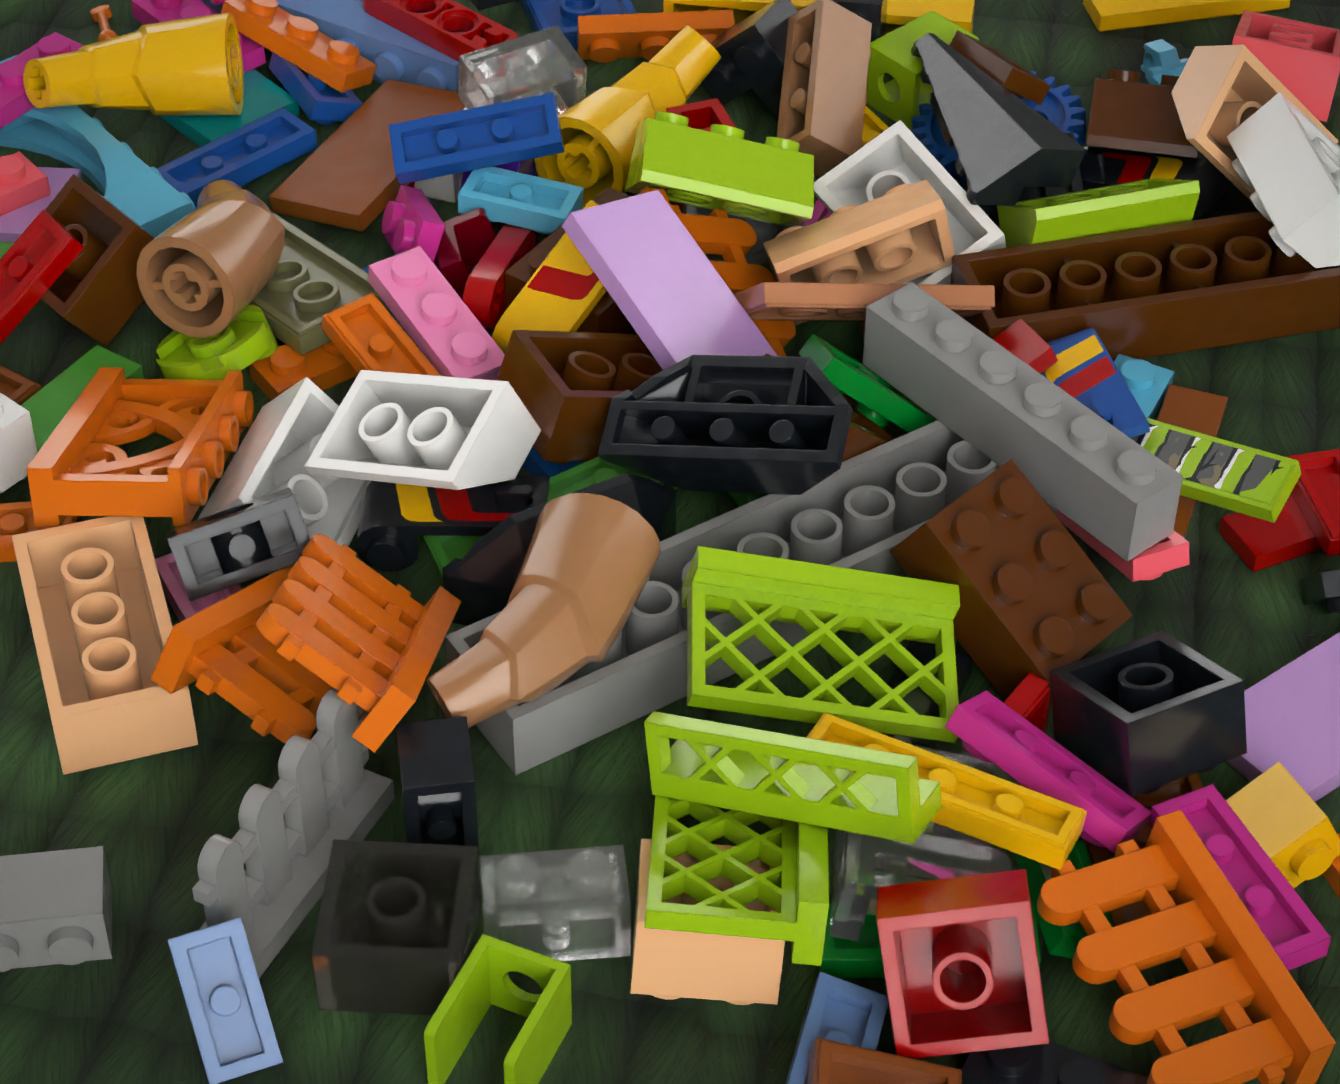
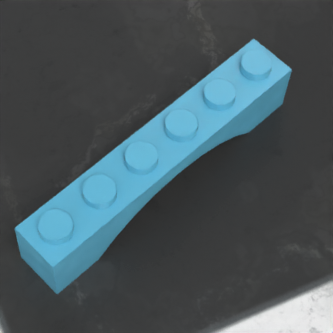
(112, 166)

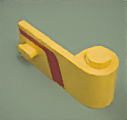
(555, 296)

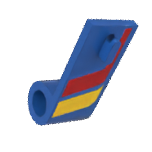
(1094, 380)

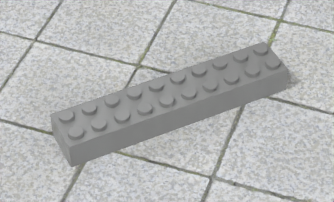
(839, 522)

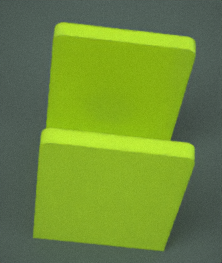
(893, 55)
(486, 982)

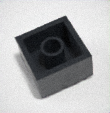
(1149, 713)

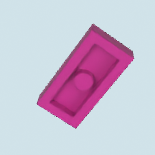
(412, 223)

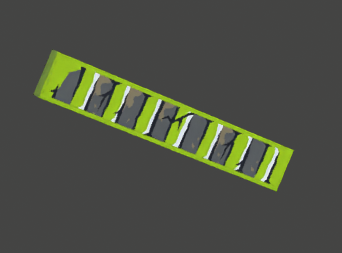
(1224, 471)

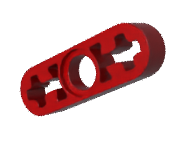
(486, 284)

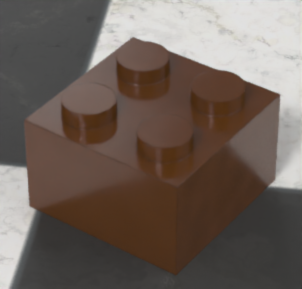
(101, 283)

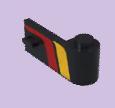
(1112, 167)
(400, 513)

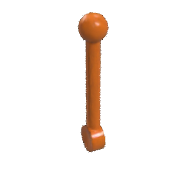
(101, 15)

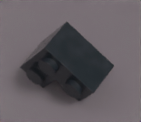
(752, 57)

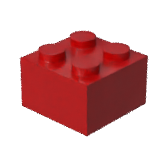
(961, 964)

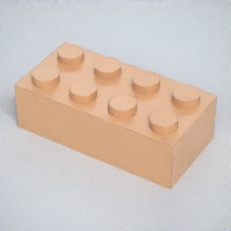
(98, 639)

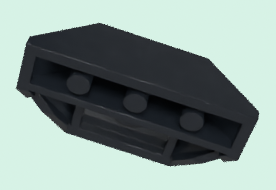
(731, 425)
(492, 565)

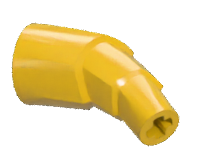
(161, 68)
(604, 125)

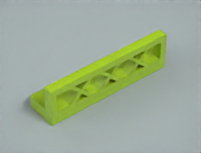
(790, 777)

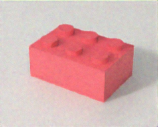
(1297, 54)

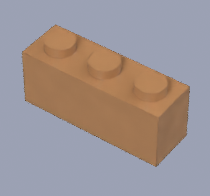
(825, 83)

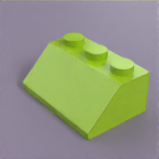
(723, 170)
(1099, 211)

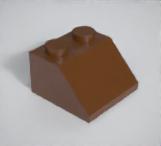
(1136, 116)

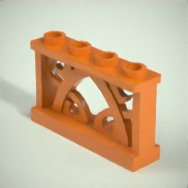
(88, 475)

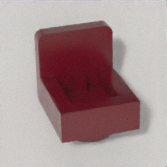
(463, 246)

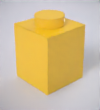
(1287, 825)

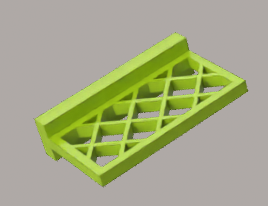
(821, 602)
(793, 888)

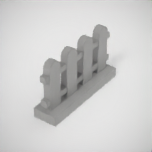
(287, 860)

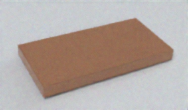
(849, 300)

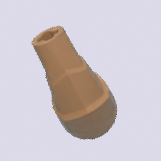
(211, 261)
(563, 611)

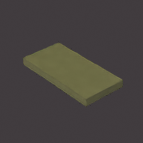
(306, 287)

